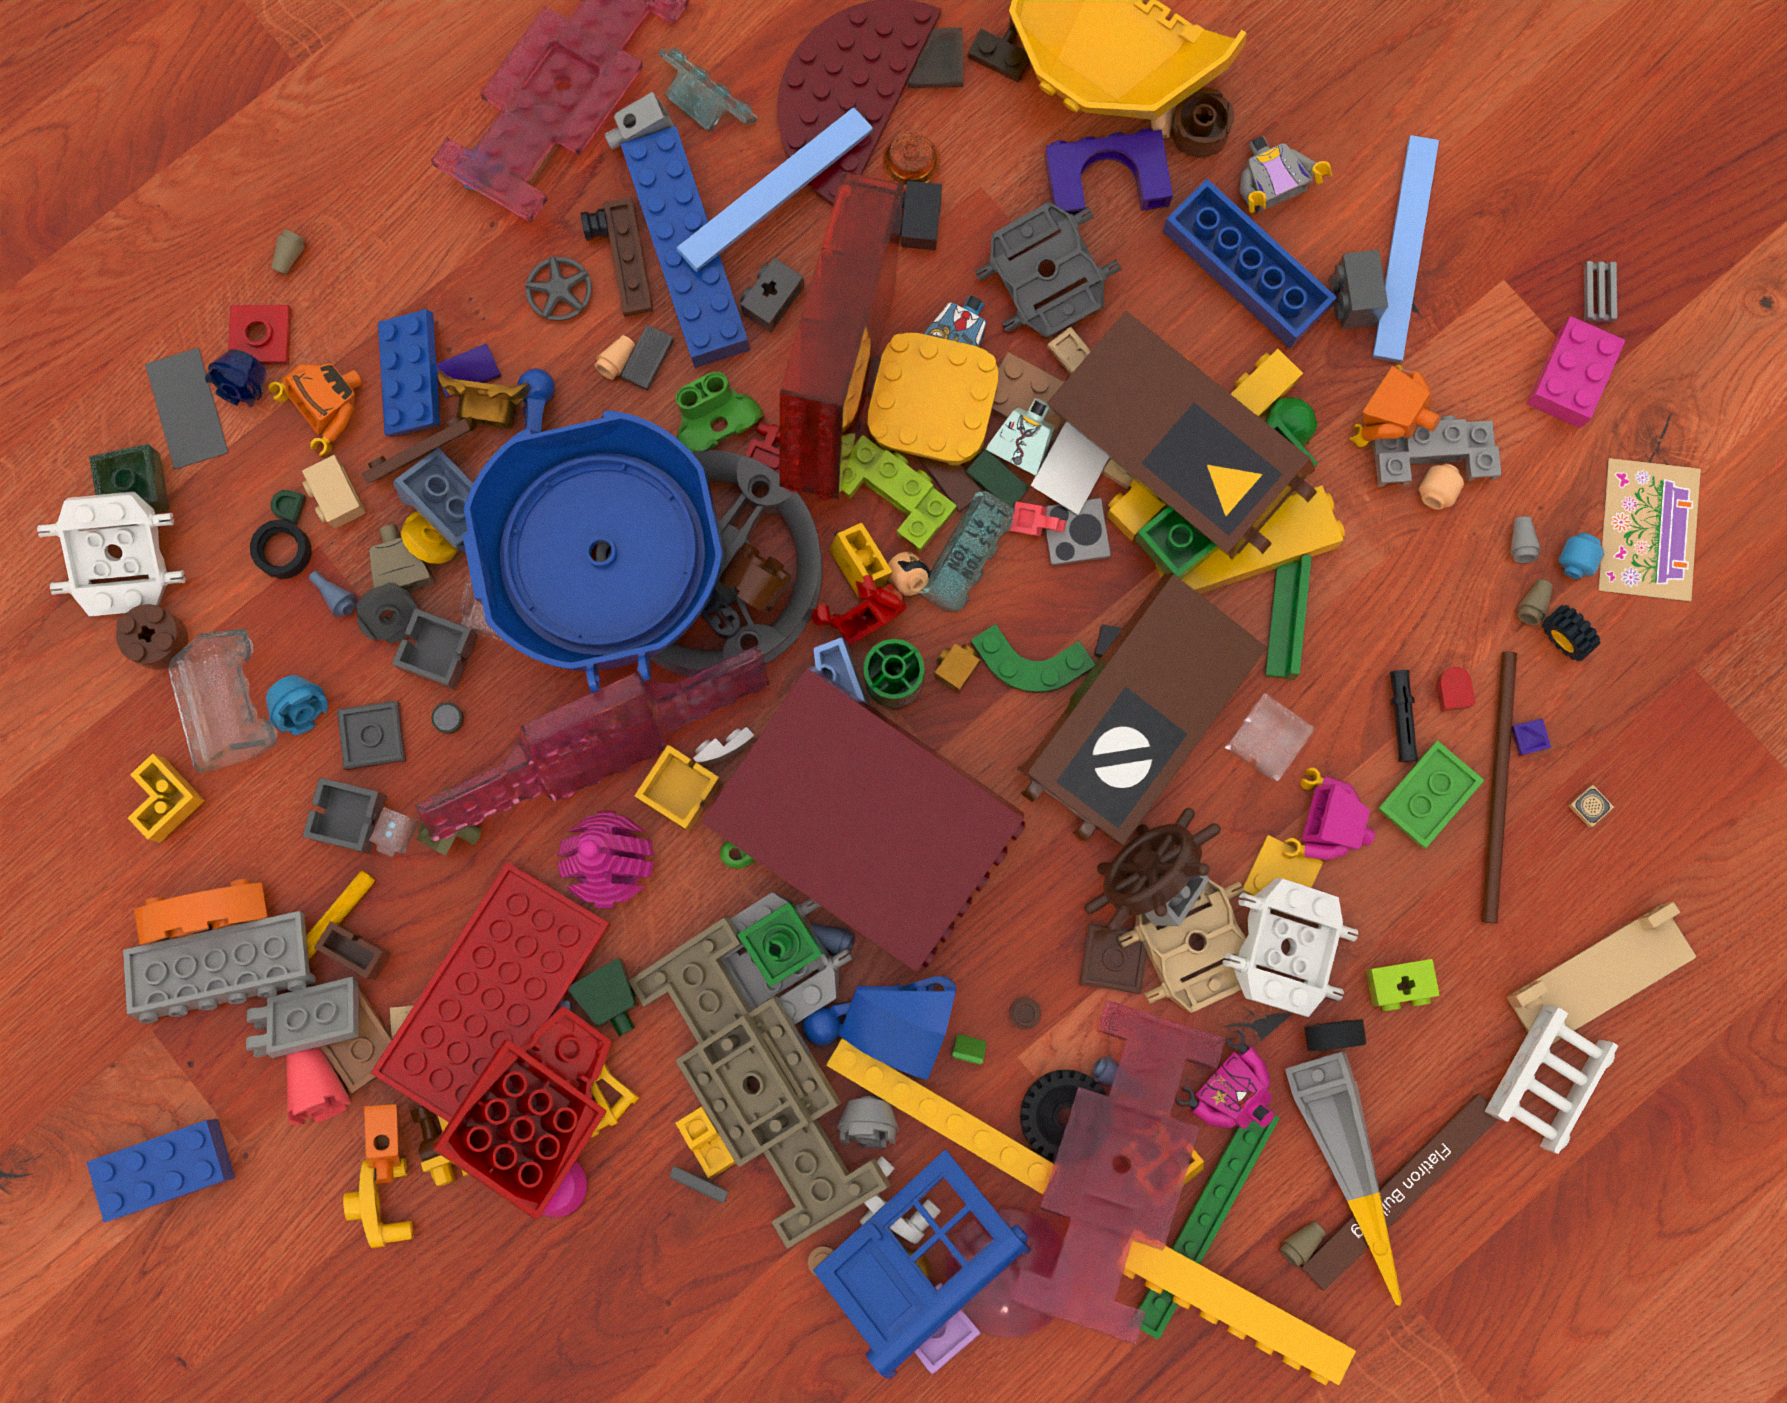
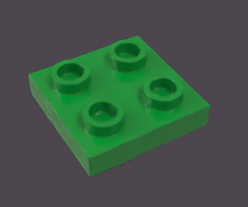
(780, 943)

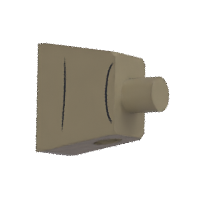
(395, 564)

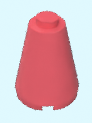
(313, 1087)

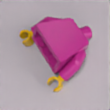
(1334, 820)

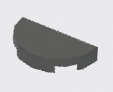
(699, 1183)

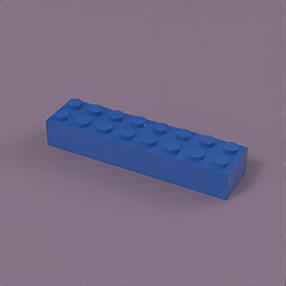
(673, 215)

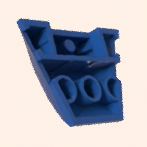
(899, 1026)

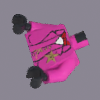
(1234, 1092)

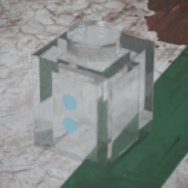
(393, 832)

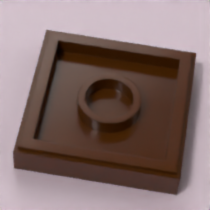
(1109, 964)

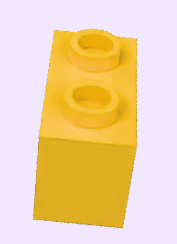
(859, 556)

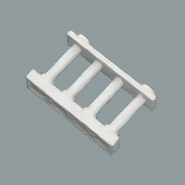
(1521, 1077)

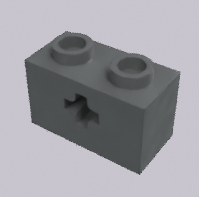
(770, 309)

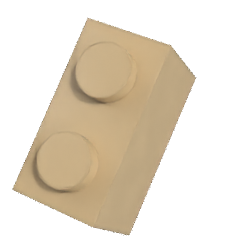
(333, 492)

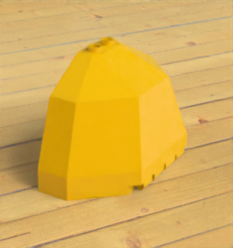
(1119, 54)

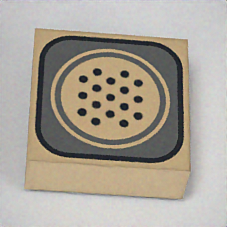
(1591, 806)

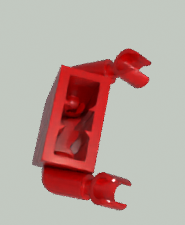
(875, 611)

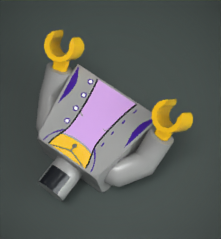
(1277, 175)

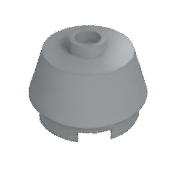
(868, 1123)

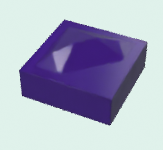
(1531, 737)

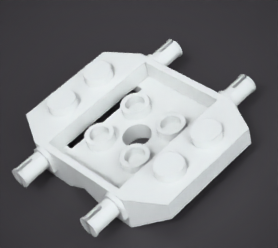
(88, 554)
(1310, 948)

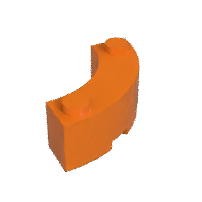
(194, 912)

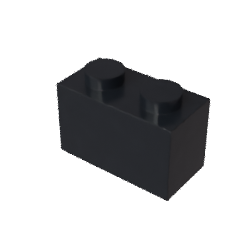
(920, 215)

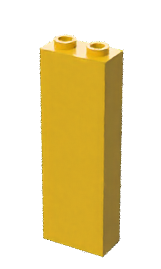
(1293, 530)

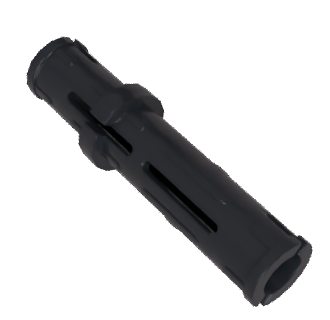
(1403, 714)

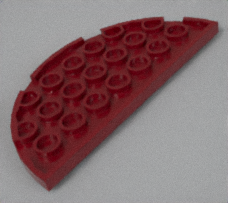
(850, 62)

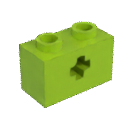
(1384, 981)

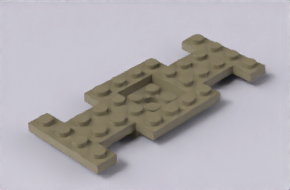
(774, 1117)

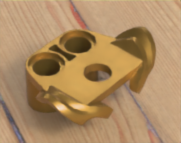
(485, 402)

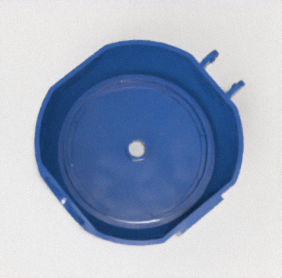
(556, 498)

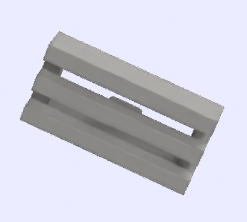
(1600, 267)

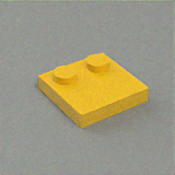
(1272, 864)

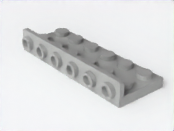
(217, 967)

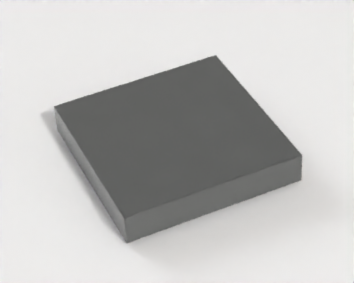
(371, 735)

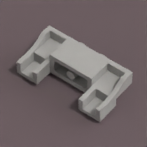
(1449, 442)

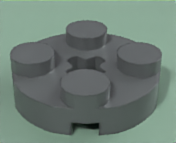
(380, 599)

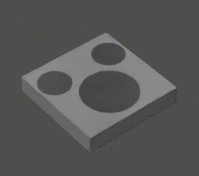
(1083, 536)

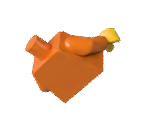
(1397, 408)

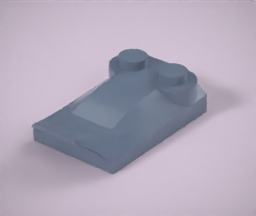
(438, 494)

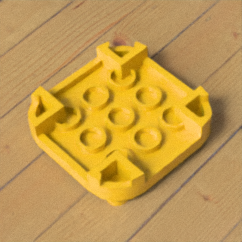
(933, 398)

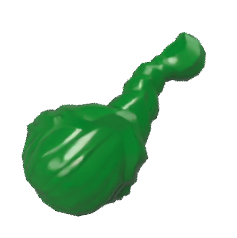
(1296, 416)

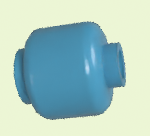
(1581, 556)

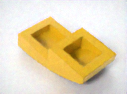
(705, 1143)

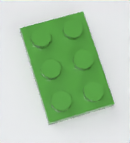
(1430, 794)

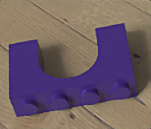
(1140, 152)

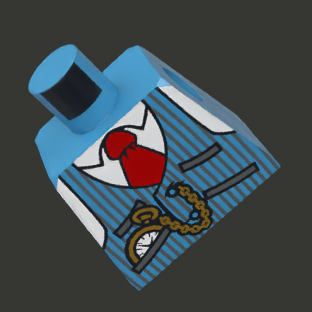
(960, 323)

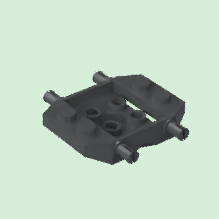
(1071, 263)

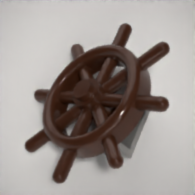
(1159, 877)

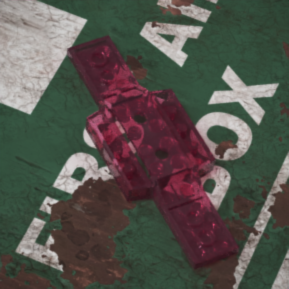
(587, 720)

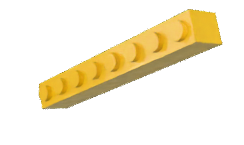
(1257, 391)
(942, 1116)
(1241, 1311)

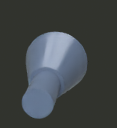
(338, 599)
(1105, 1070)

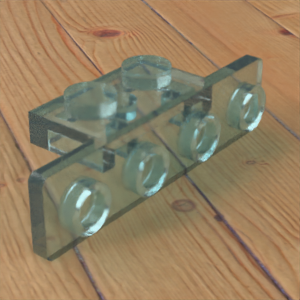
(700, 95)

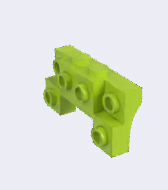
(900, 486)

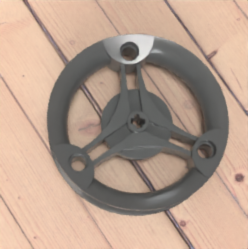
(785, 630)

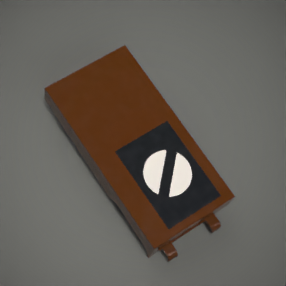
(1142, 710)

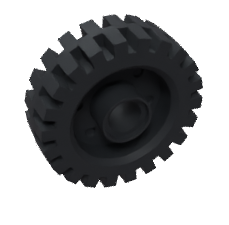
(1043, 1103)

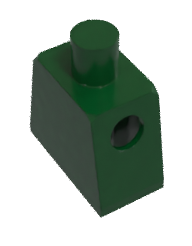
(607, 996)

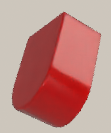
(1455, 690)

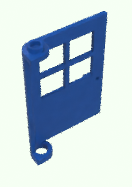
(886, 1289)

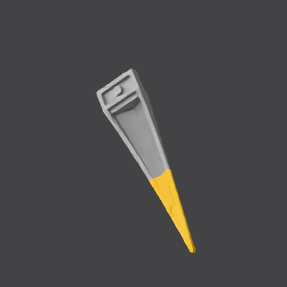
(1335, 1116)

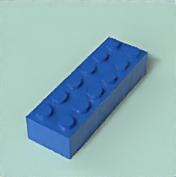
(1248, 263)

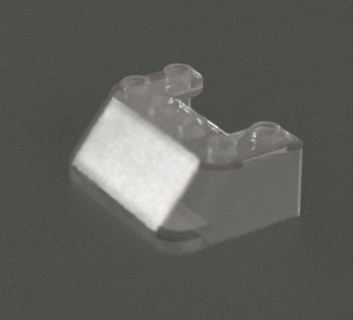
(217, 702)

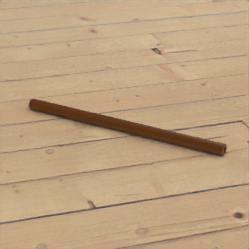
(1499, 788)

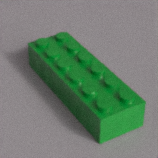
(1179, 546)

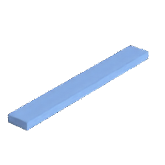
(774, 189)
(1406, 248)

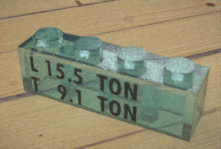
(967, 551)

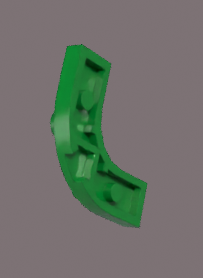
(1027, 674)

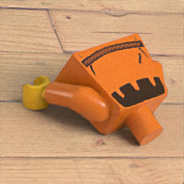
(321, 397)

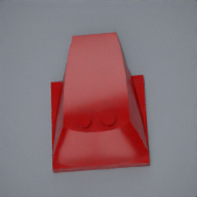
(530, 1113)

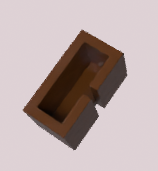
(352, 950)

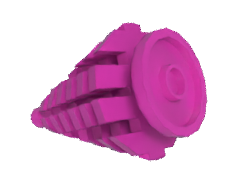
(605, 859)

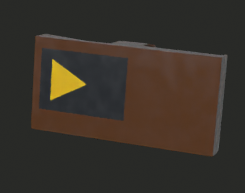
(1182, 436)

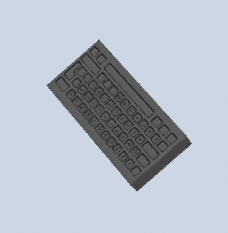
(647, 357)

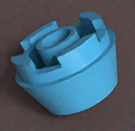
(295, 704)

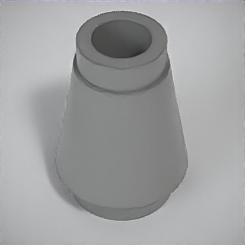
(1524, 541)

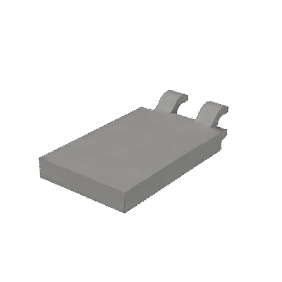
(306, 1019)

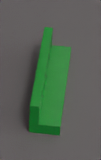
(1288, 619)

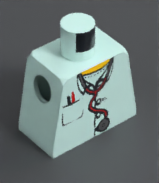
(1024, 437)

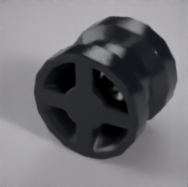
(594, 224)

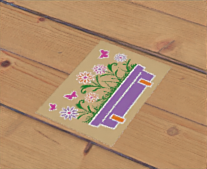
(1649, 529)

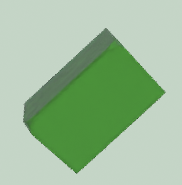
(969, 1049)

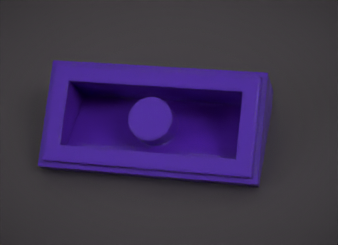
(473, 365)

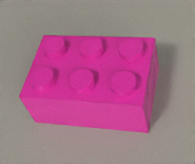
(1575, 372)

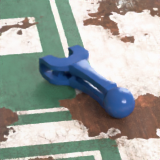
(540, 393)
(825, 1024)

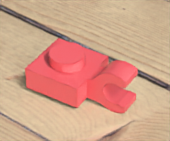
(1031, 520)

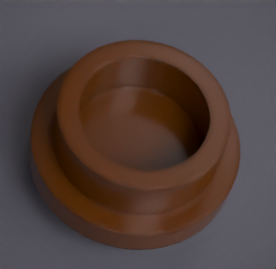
(1025, 1013)

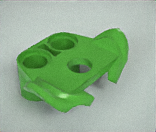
(737, 409)

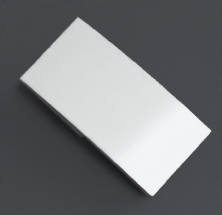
(714, 752)

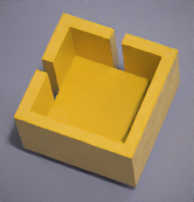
(677, 789)

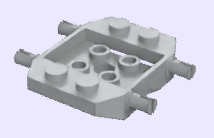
(802, 999)

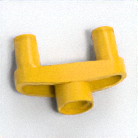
(366, 1206)

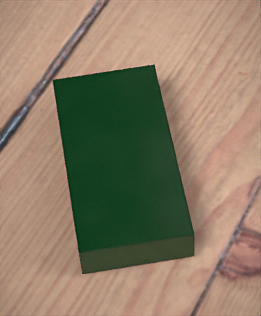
(996, 478)

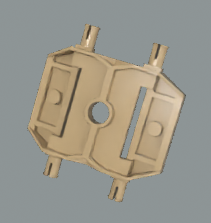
(1176, 959)

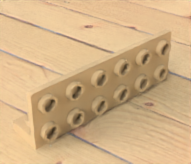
(1608, 970)

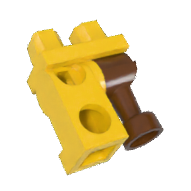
(432, 1161)

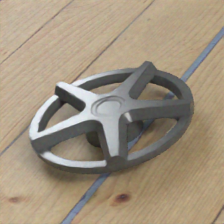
(558, 288)

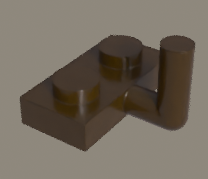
(1000, 53)

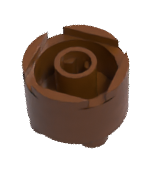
(1207, 137)
(755, 578)
(137, 628)

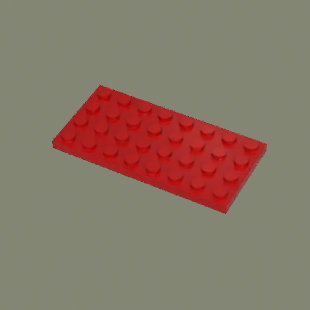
(491, 987)

